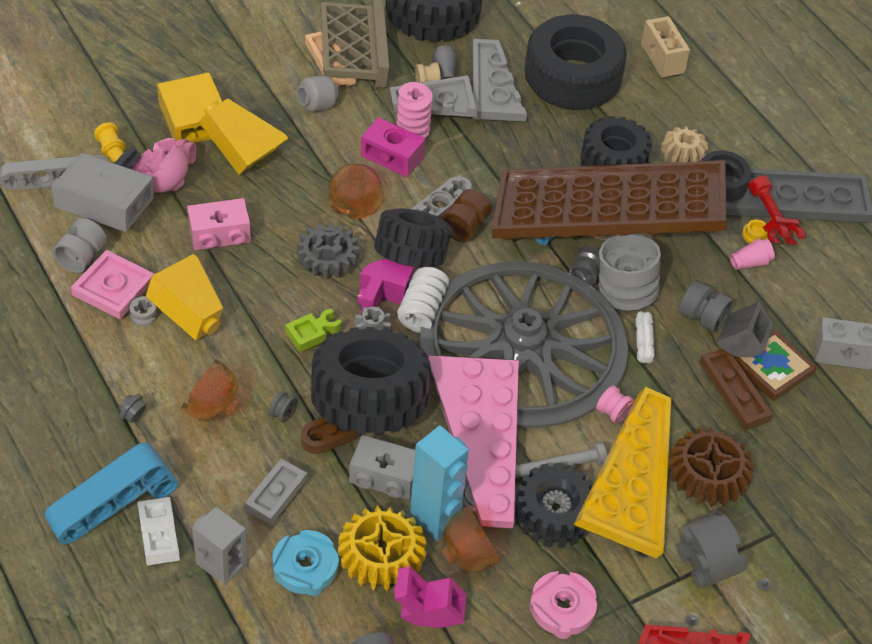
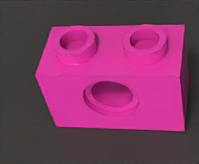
(392, 147)

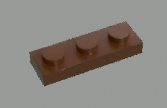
(736, 389)

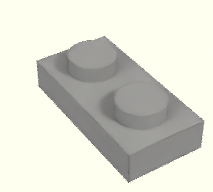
(275, 491)

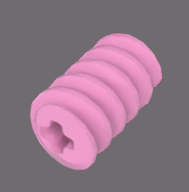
(415, 108)

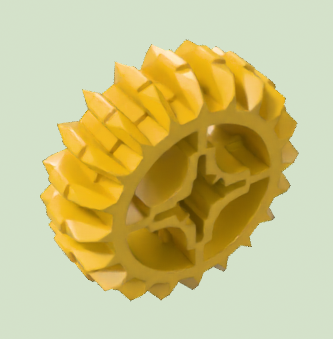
(364, 556)

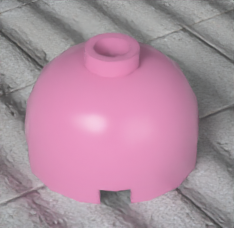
(166, 165)

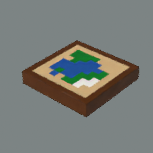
(777, 368)

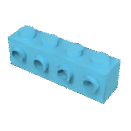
(438, 480)

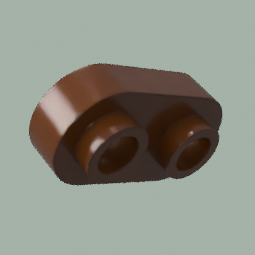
(329, 436)

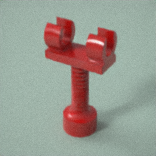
(785, 227)

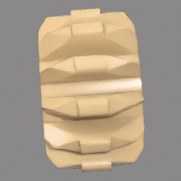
(683, 146)

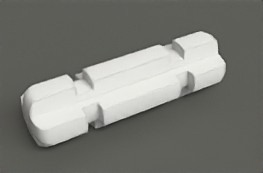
(644, 337)

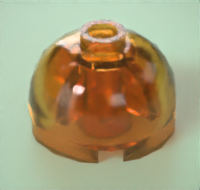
(355, 191)
(213, 394)
(468, 543)

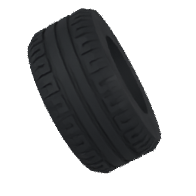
(568, 83)

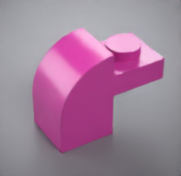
(383, 281)
(430, 603)

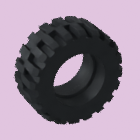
(434, 18)
(370, 380)

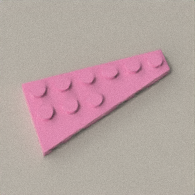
(482, 411)

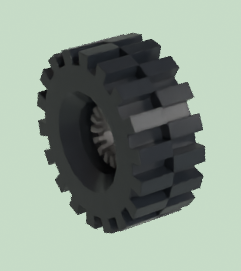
(537, 497)

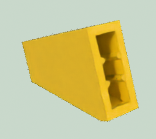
(240, 134)
(187, 297)

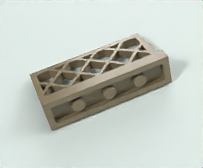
(374, 41)

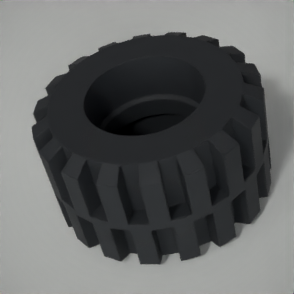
(615, 143)
(412, 238)

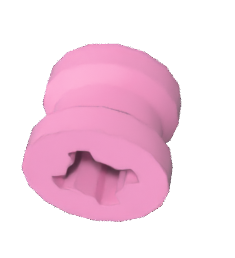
(615, 404)

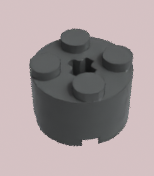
(711, 549)

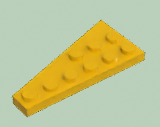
(632, 484)

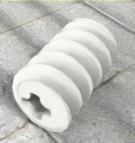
(423, 298)

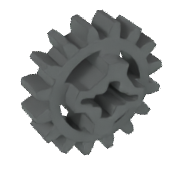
(327, 250)

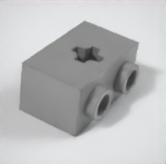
(844, 343)
(383, 467)
(220, 545)

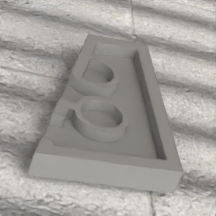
(449, 95)

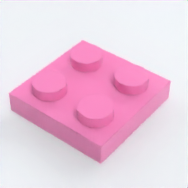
(112, 284)

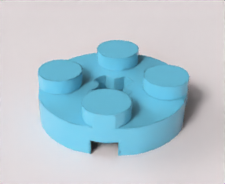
(309, 579)

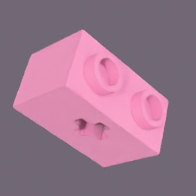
(219, 224)

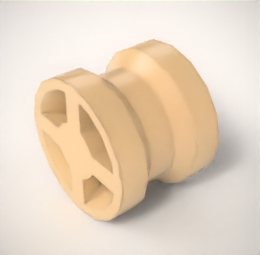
(427, 73)

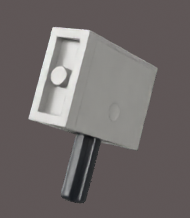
(104, 190)

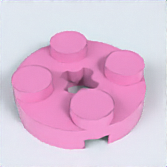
(558, 620)

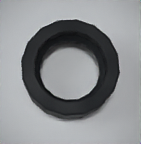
(738, 167)

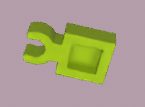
(310, 331)

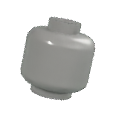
(317, 93)

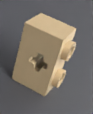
(665, 46)

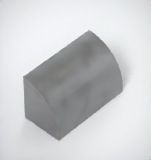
(746, 331)

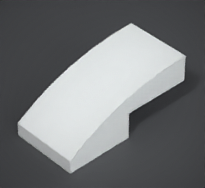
(158, 531)

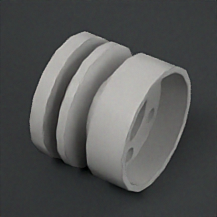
(629, 271)

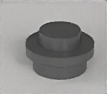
(132, 408)

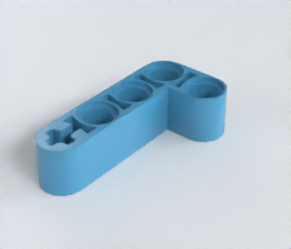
(109, 491)

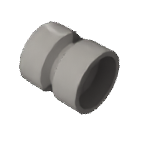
(79, 245)

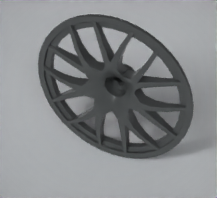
(534, 338)

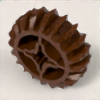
(711, 467)

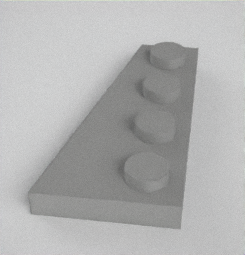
(493, 84)

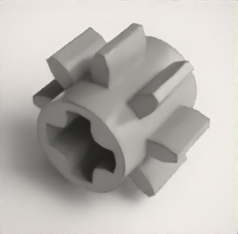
(373, 318)

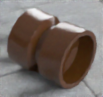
(467, 214)

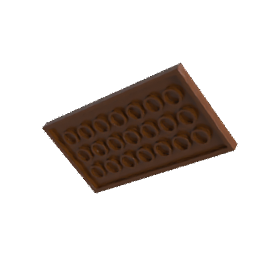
(611, 200)

